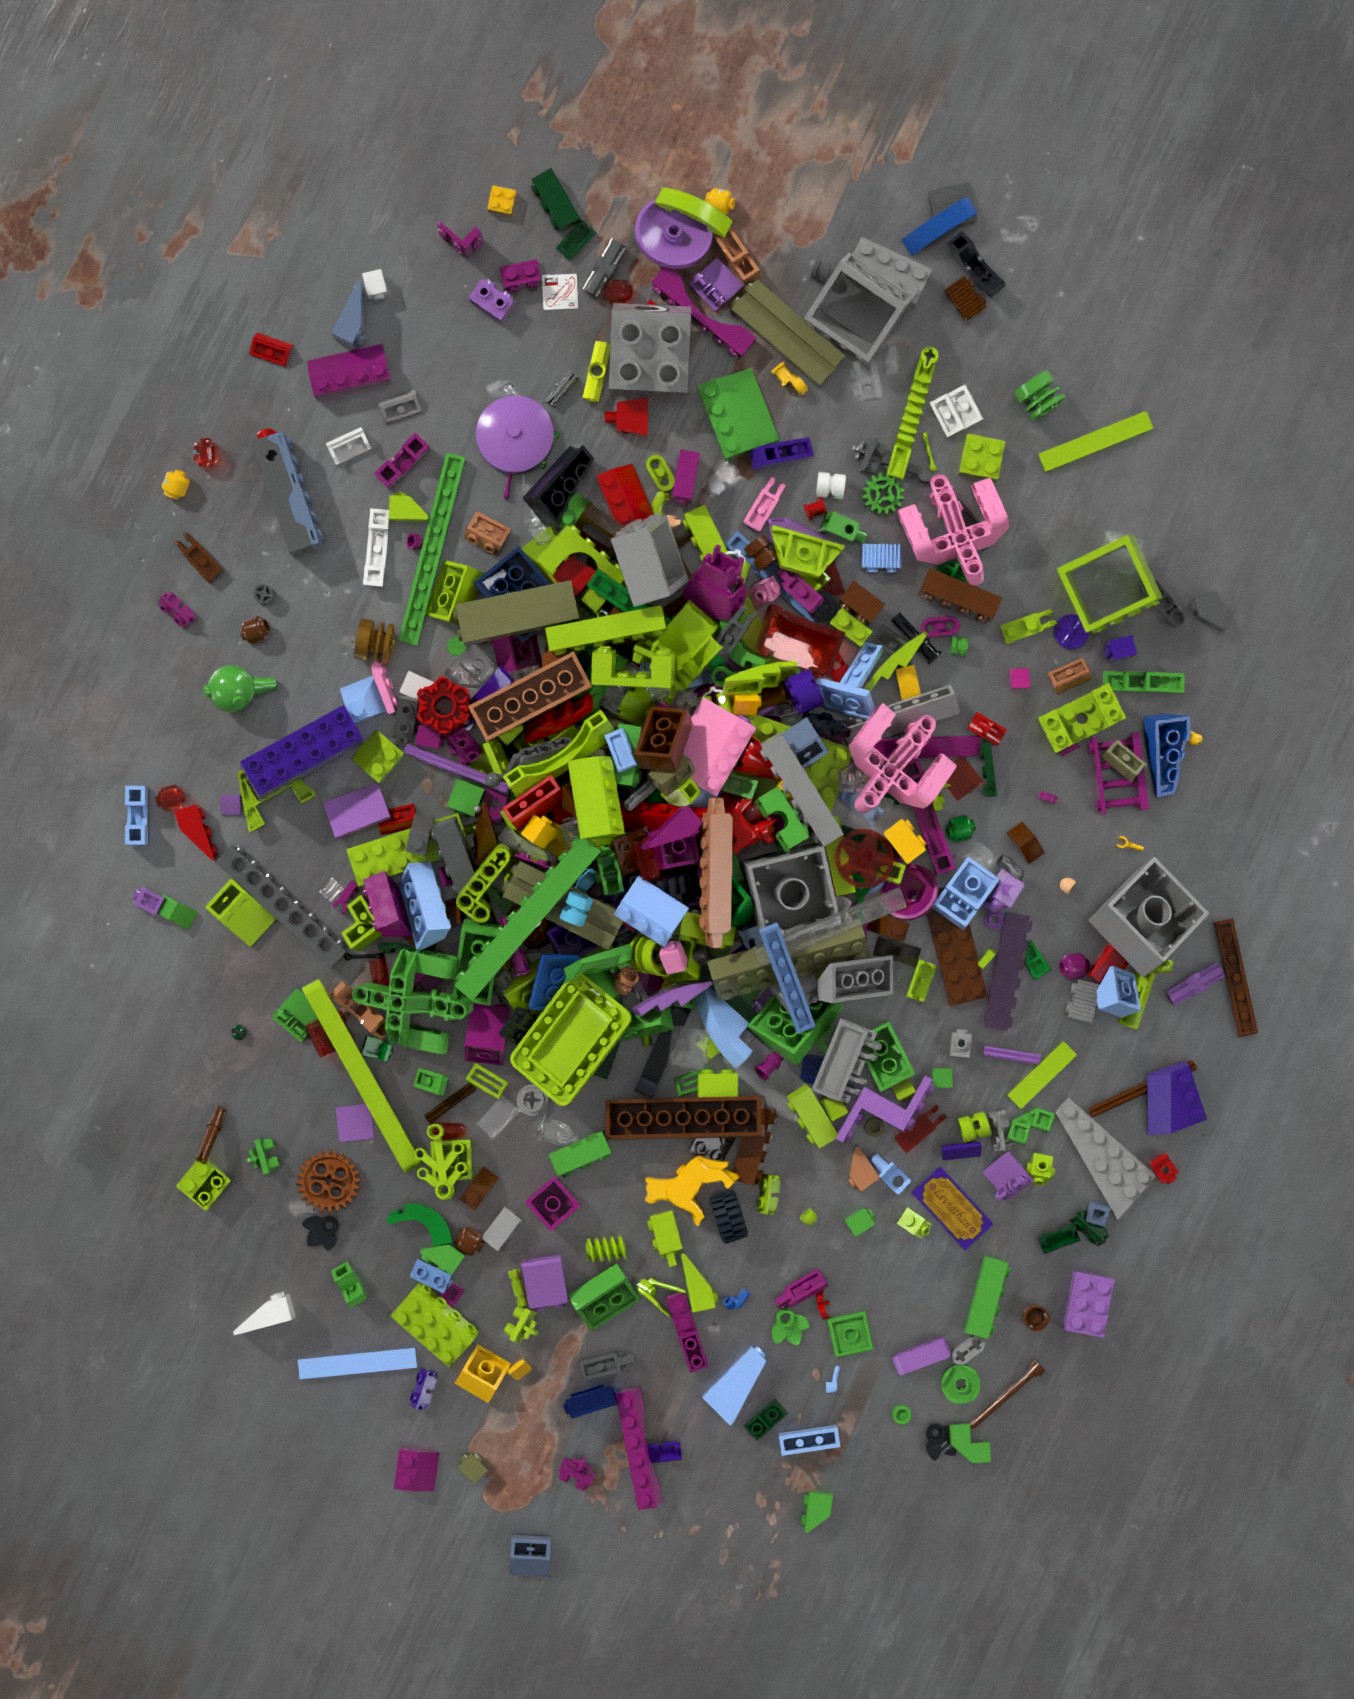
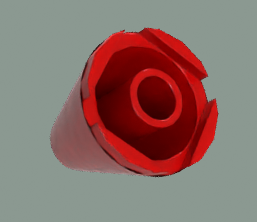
(753, 763)

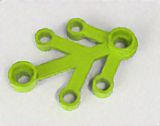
(440, 1164)

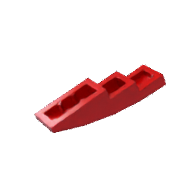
(557, 720)

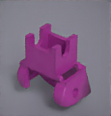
(712, 583)

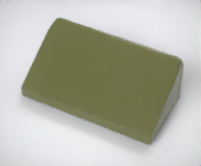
(1124, 761)

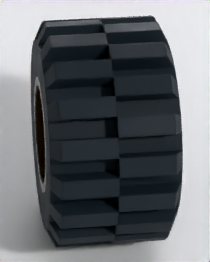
(728, 1217)

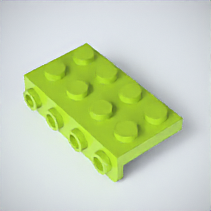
(435, 1324)

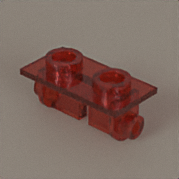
(835, 584)
(646, 861)

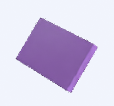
(357, 810)

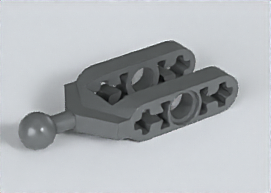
(530, 756)

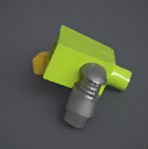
(696, 959)

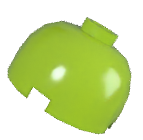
(635, 705)

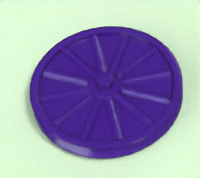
(1070, 632)

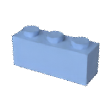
(809, 1440)

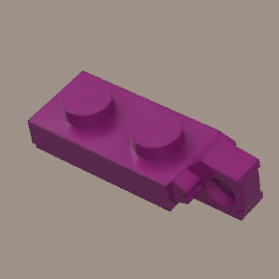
(800, 591)
(802, 1289)

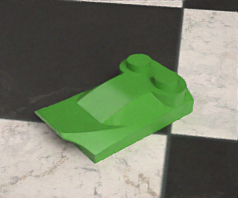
(610, 960)

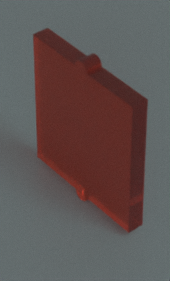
(963, 779)

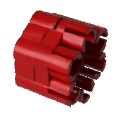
(431, 695)

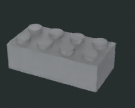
(897, 268)

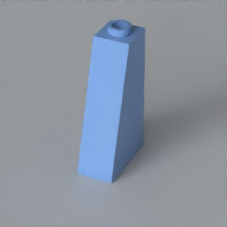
(733, 1387)

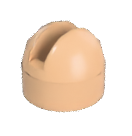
(1067, 885)

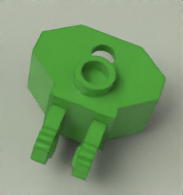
(609, 874)

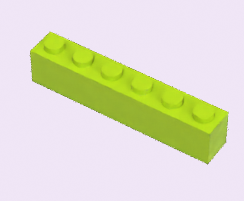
(606, 629)

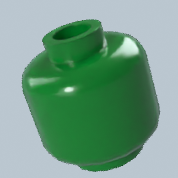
(960, 828)

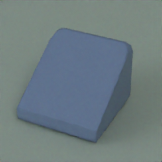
(1097, 1213)

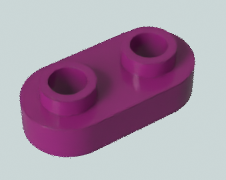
(939, 625)

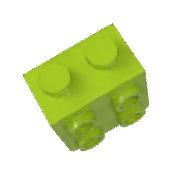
(491, 759)

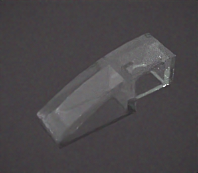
(525, 846)

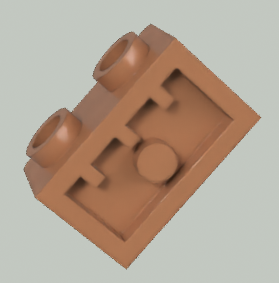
(487, 533)

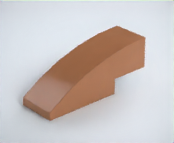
(738, 257)

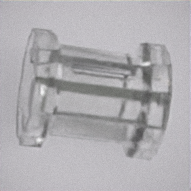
(331, 890)

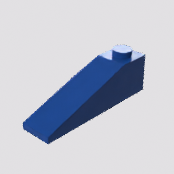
(1165, 744)

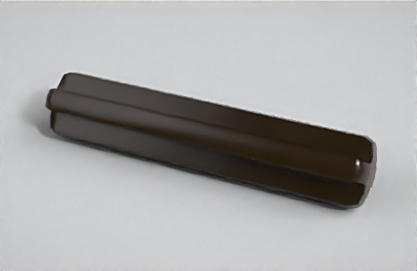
(450, 1102)

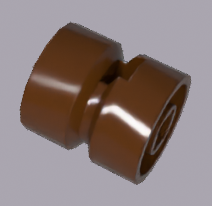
(761, 552)
(1035, 1317)

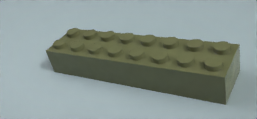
(741, 972)

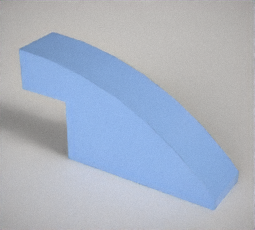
(724, 1026)

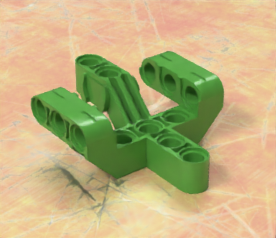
(406, 965)

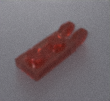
(921, 1130)

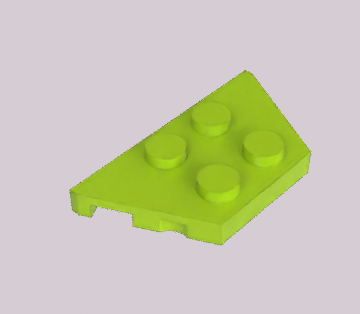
(803, 552)

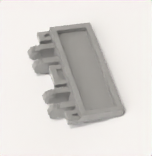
(842, 1061)

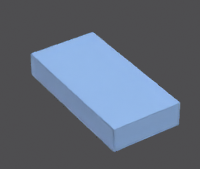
(621, 750)

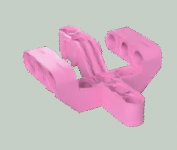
(950, 509)
(912, 794)

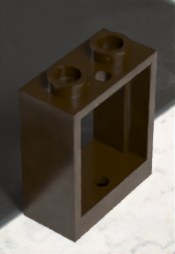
(601, 522)

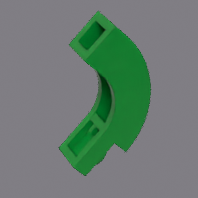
(430, 1217)

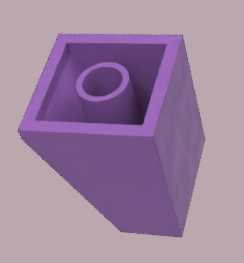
(545, 1282)

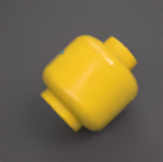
(721, 200)
(175, 484)

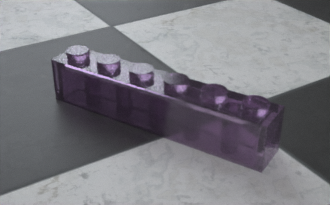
(1006, 971)

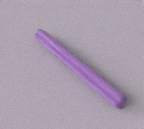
(452, 766)

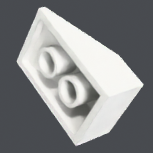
(274, 1311)

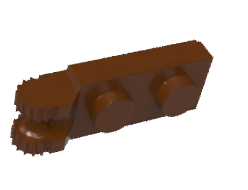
(200, 559)

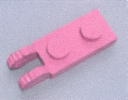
(763, 506)
(384, 686)

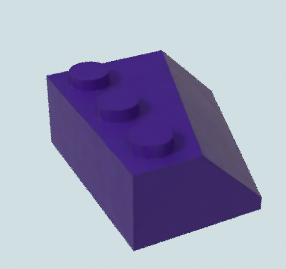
(1173, 1100)

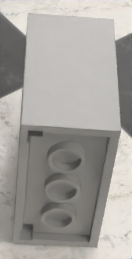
(874, 282)
(649, 559)

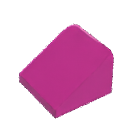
(1019, 678)

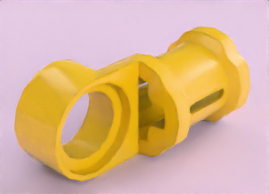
(787, 377)

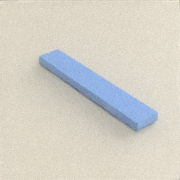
(357, 1363)

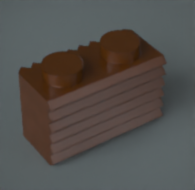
(965, 298)

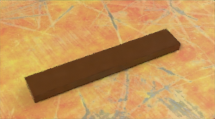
(1235, 977)

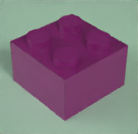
(553, 1203)

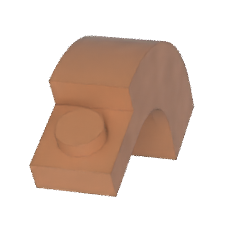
(365, 1014)

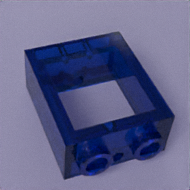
(590, 1400)

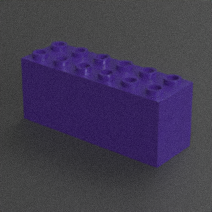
(301, 752)

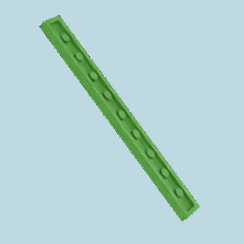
(432, 549)

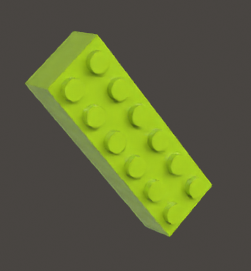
(390, 854)

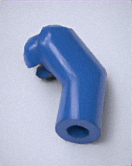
(737, 1301)

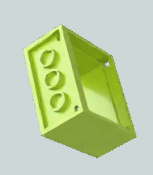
(1142, 567)

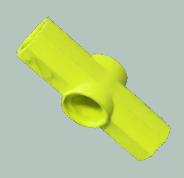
(595, 383)

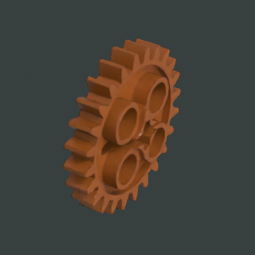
(324, 1199)

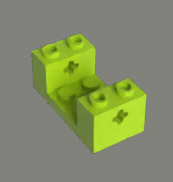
(604, 670)
(1099, 706)

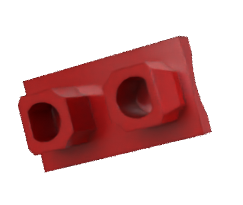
(987, 729)

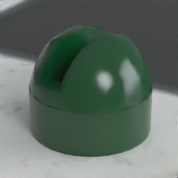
(240, 1028)

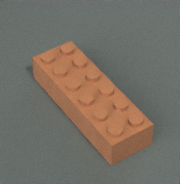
(530, 696)

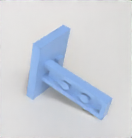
(847, 695)

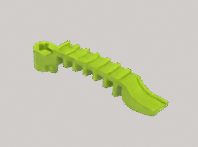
(912, 413)
(691, 670)

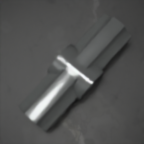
(604, 268)

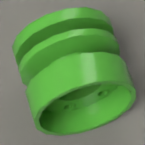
(1040, 395)

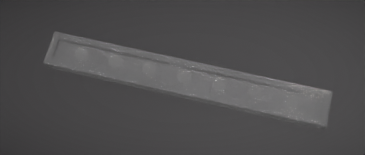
(837, 923)

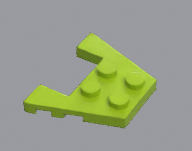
(250, 800)

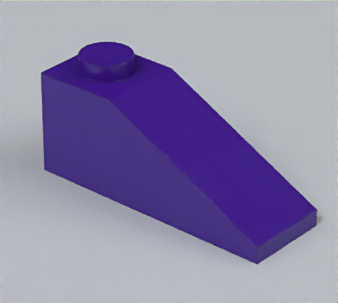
(780, 453)

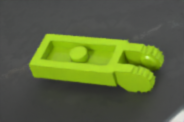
(1025, 626)

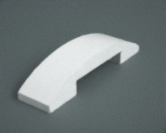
(376, 548)

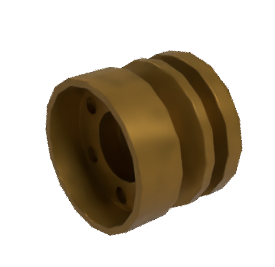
(374, 641)

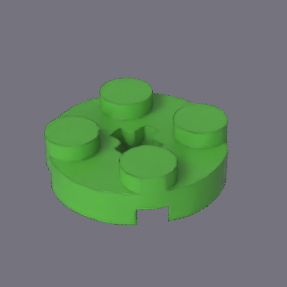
(949, 1385)

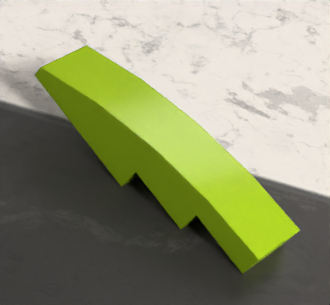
(901, 656)
(756, 678)

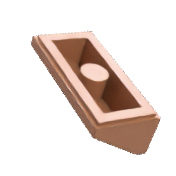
(1070, 676)

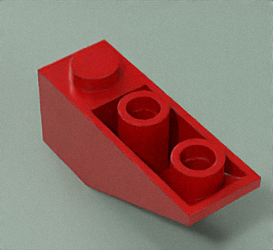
(193, 826)

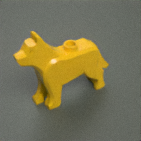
(689, 1182)

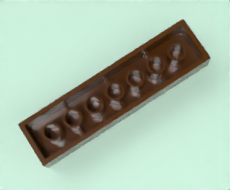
(685, 1118)

